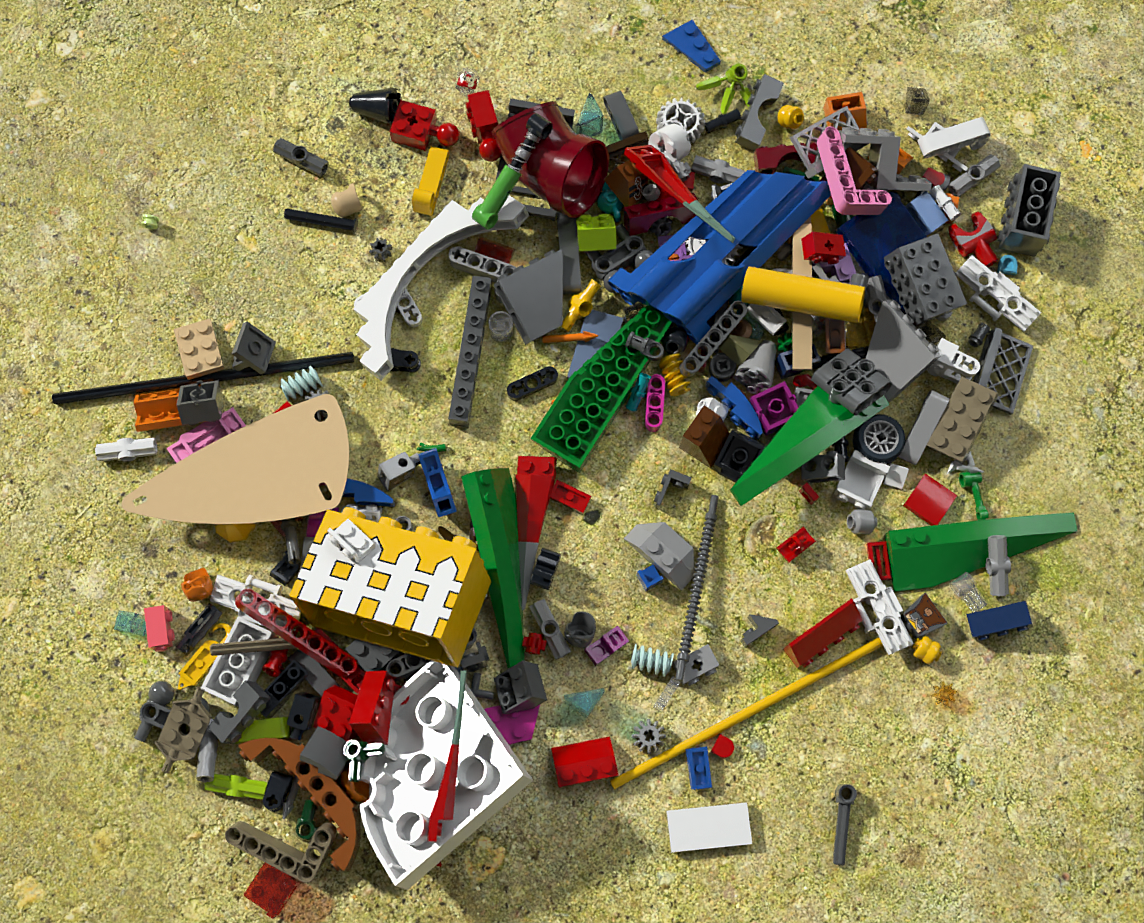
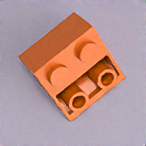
(855, 104)

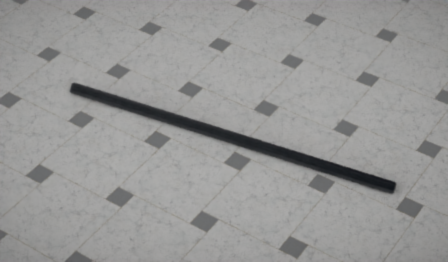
(222, 375)

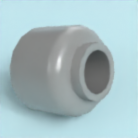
(861, 522)

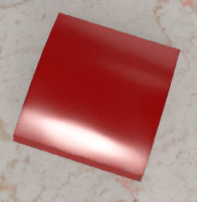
(930, 500)

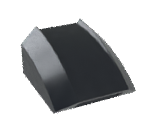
(737, 455)

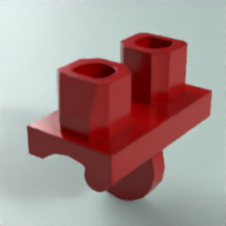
(795, 544)

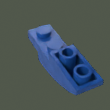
(742, 411)

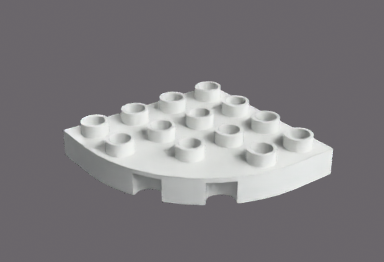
(411, 770)

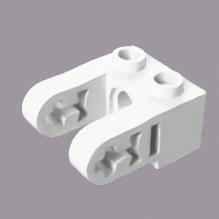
(950, 362)

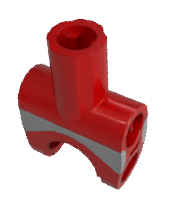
(975, 241)

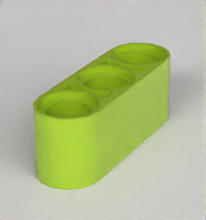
(266, 728)

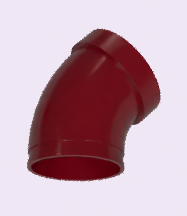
(564, 167)

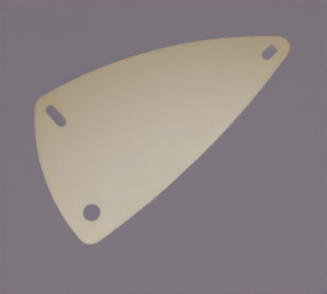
(256, 472)

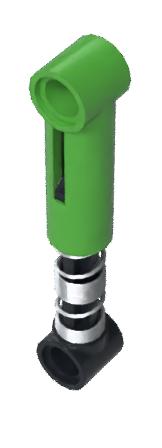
(487, 212)

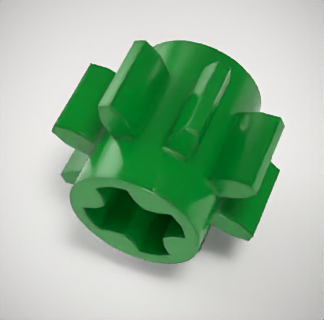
(785, 342)

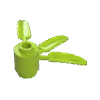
(734, 76)

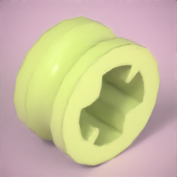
(150, 221)

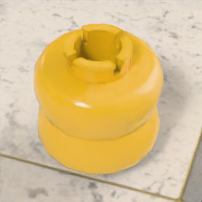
(790, 116)
(926, 650)

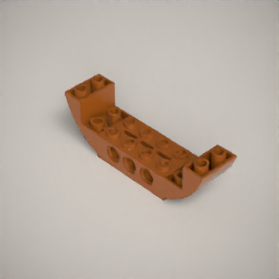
(344, 811)

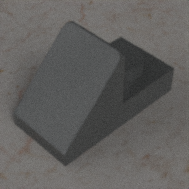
(761, 625)

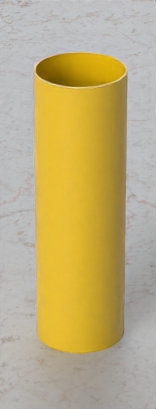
(803, 294)

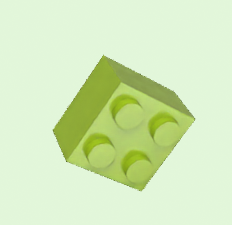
(596, 232)

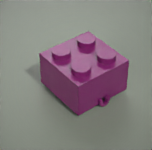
(774, 407)

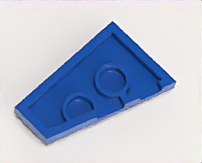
(693, 44)

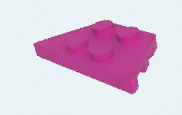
(514, 726)

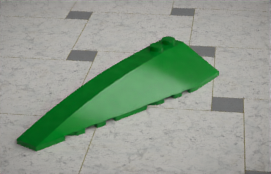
(495, 525)

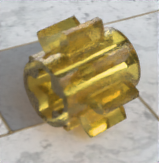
(945, 688)

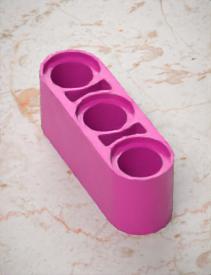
(655, 394)

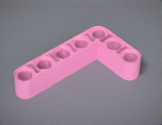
(840, 180)

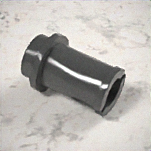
(976, 338)

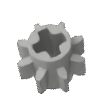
(681, 169)

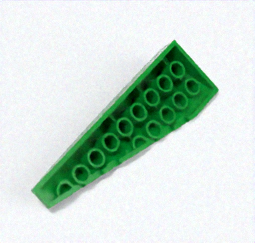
(806, 434)
(943, 552)

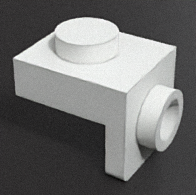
(714, 405)

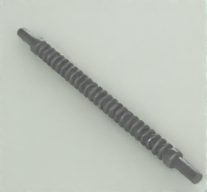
(683, 657)

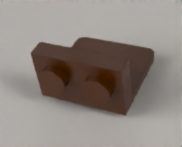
(861, 169)

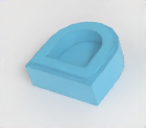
(1008, 265)

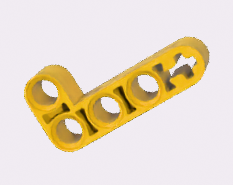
(426, 196)

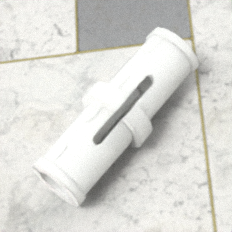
(945, 202)

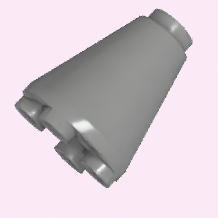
(758, 369)

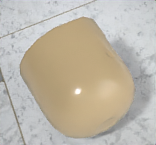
(346, 202)

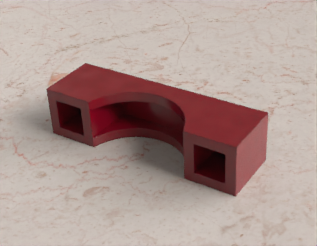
(768, 159)
(641, 216)

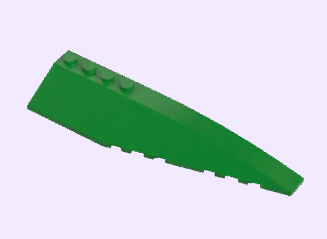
(598, 392)

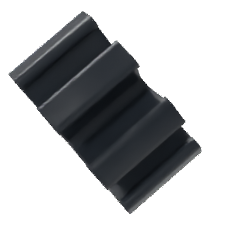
(545, 568)

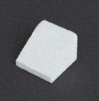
(896, 476)

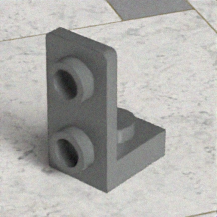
(679, 481)

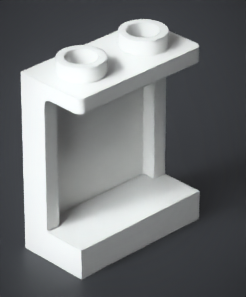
(861, 481)

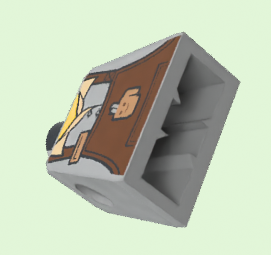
(397, 470)

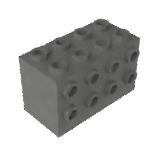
(1029, 210)
(925, 279)

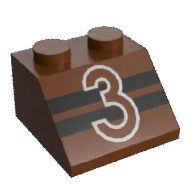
(627, 183)

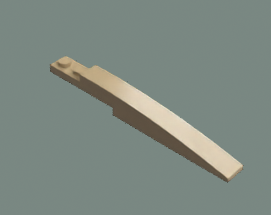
(801, 322)

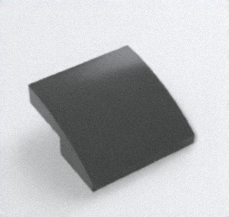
(325, 752)

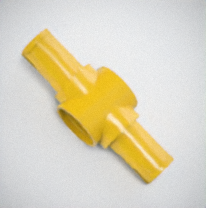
(580, 305)

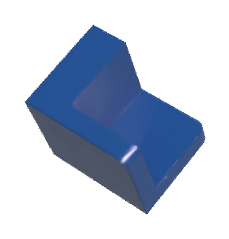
(649, 577)

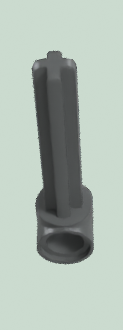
(842, 822)

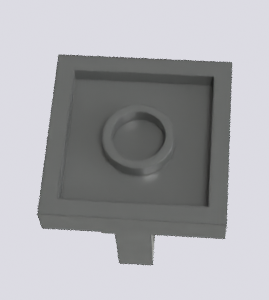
(252, 349)

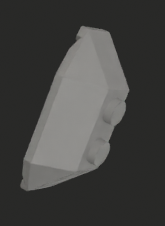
(665, 551)

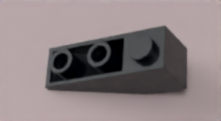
(283, 687)

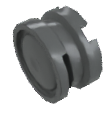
(722, 367)

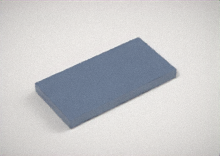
(599, 323)

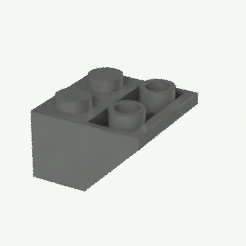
(520, 688)

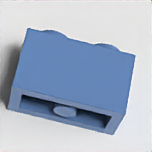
(926, 212)

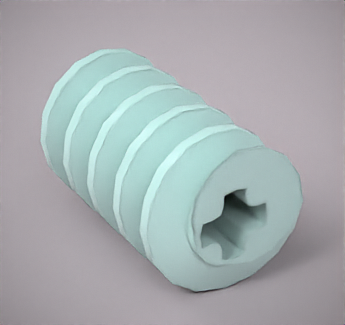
(300, 383)
(651, 660)

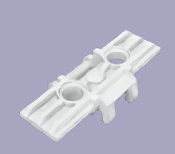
(999, 288)
(225, 589)
(884, 604)

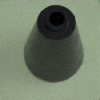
(377, 104)

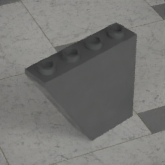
(534, 295)

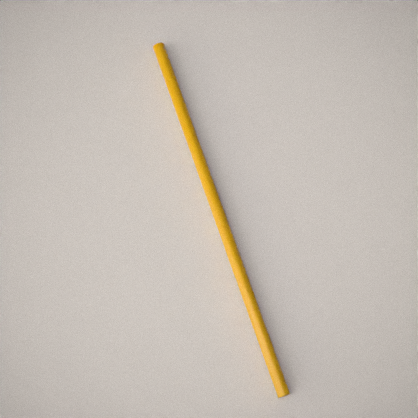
(746, 713)

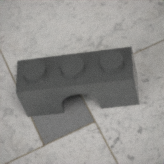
(251, 701)

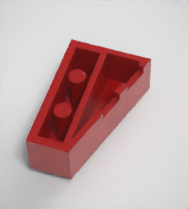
(374, 707)

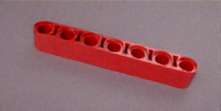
(306, 633)

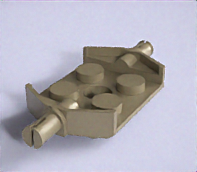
(172, 741)

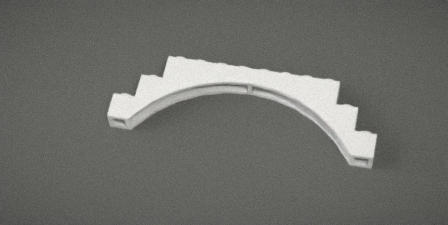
(380, 302)

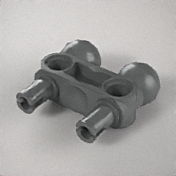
(620, 257)
(159, 696)

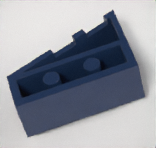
(999, 620)

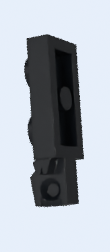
(198, 628)

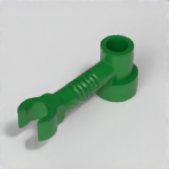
(971, 480)

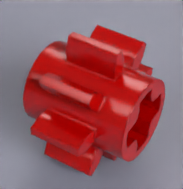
(534, 643)

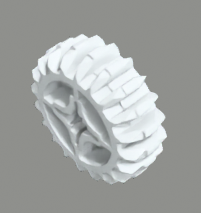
(684, 112)

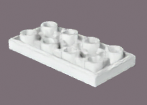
(709, 827)

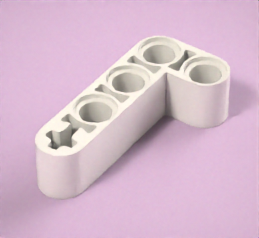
(971, 133)

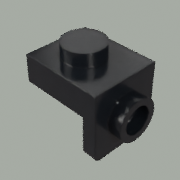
(284, 571)

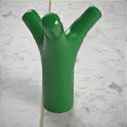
(440, 448)

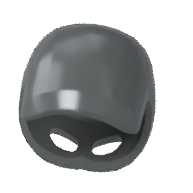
(580, 630)

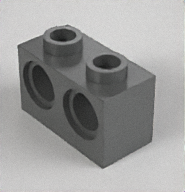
(823, 472)

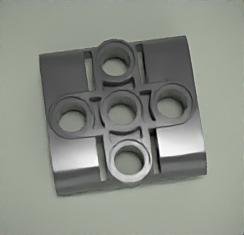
(851, 381)

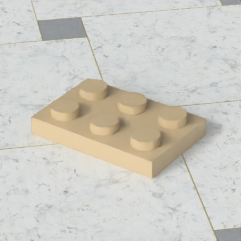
(198, 349)

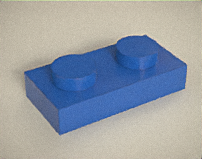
(698, 768)

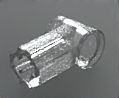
(965, 587)

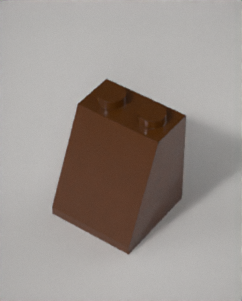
(705, 437)

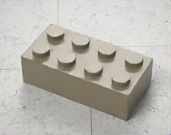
(962, 420)

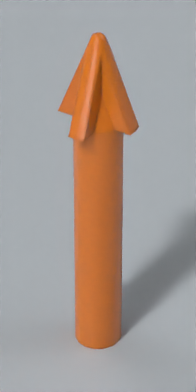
(587, 336)

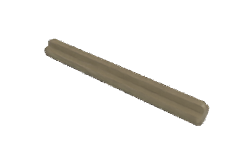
(250, 646)

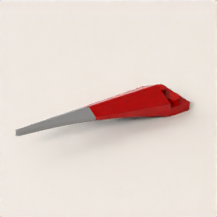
(533, 491)

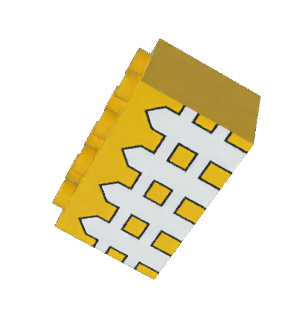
(403, 595)

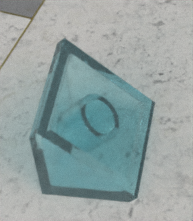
(591, 118)
(584, 701)

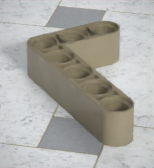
(283, 850)

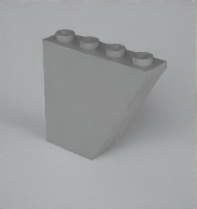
(899, 348)

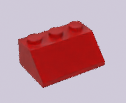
(584, 762)

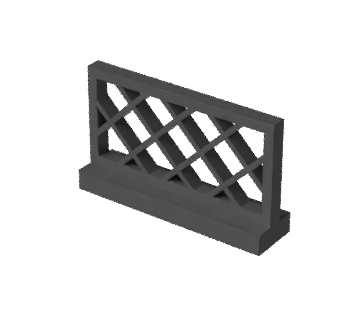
(987, 362)

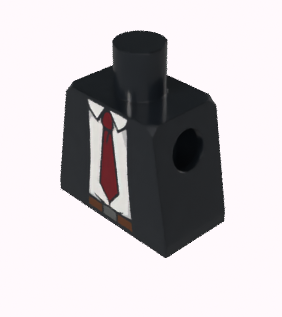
(306, 706)

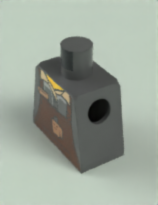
(922, 617)

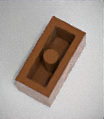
(835, 335)

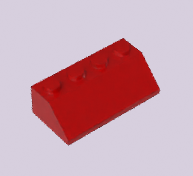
(823, 633)

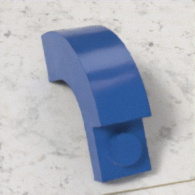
(437, 482)

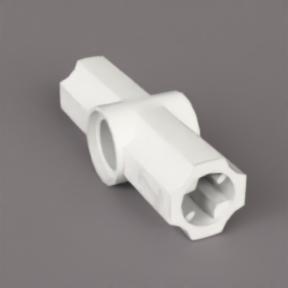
(126, 449)

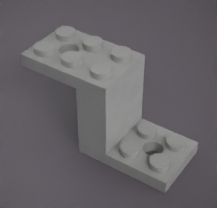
(884, 156)

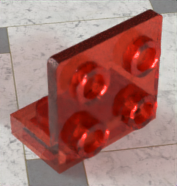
(271, 889)

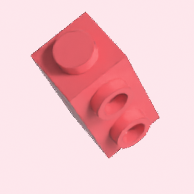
(159, 628)

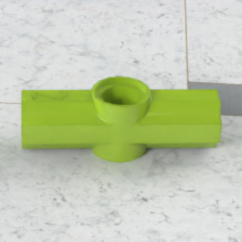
(237, 786)

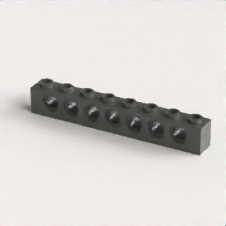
(470, 351)

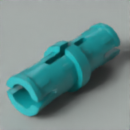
(638, 392)

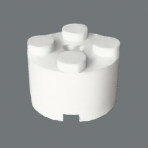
(671, 142)

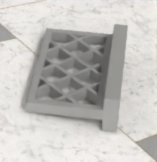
(817, 166)

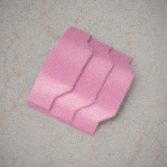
(205, 434)

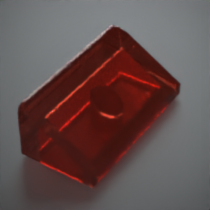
(494, 250)

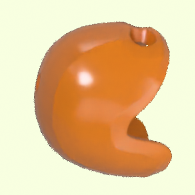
(197, 585)

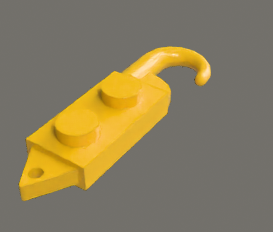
(200, 661)

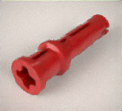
(276, 659)

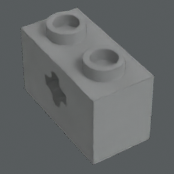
(708, 664)

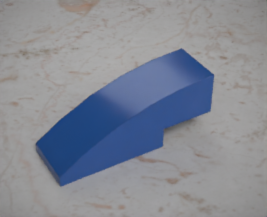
(366, 494)

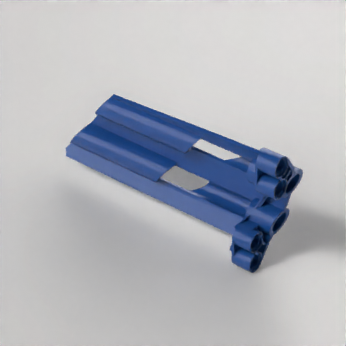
(753, 209)

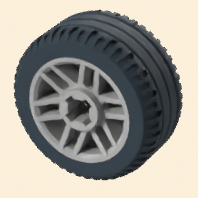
(889, 434)

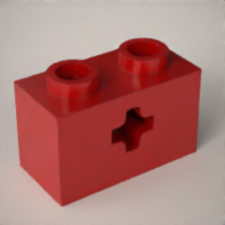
(823, 247)

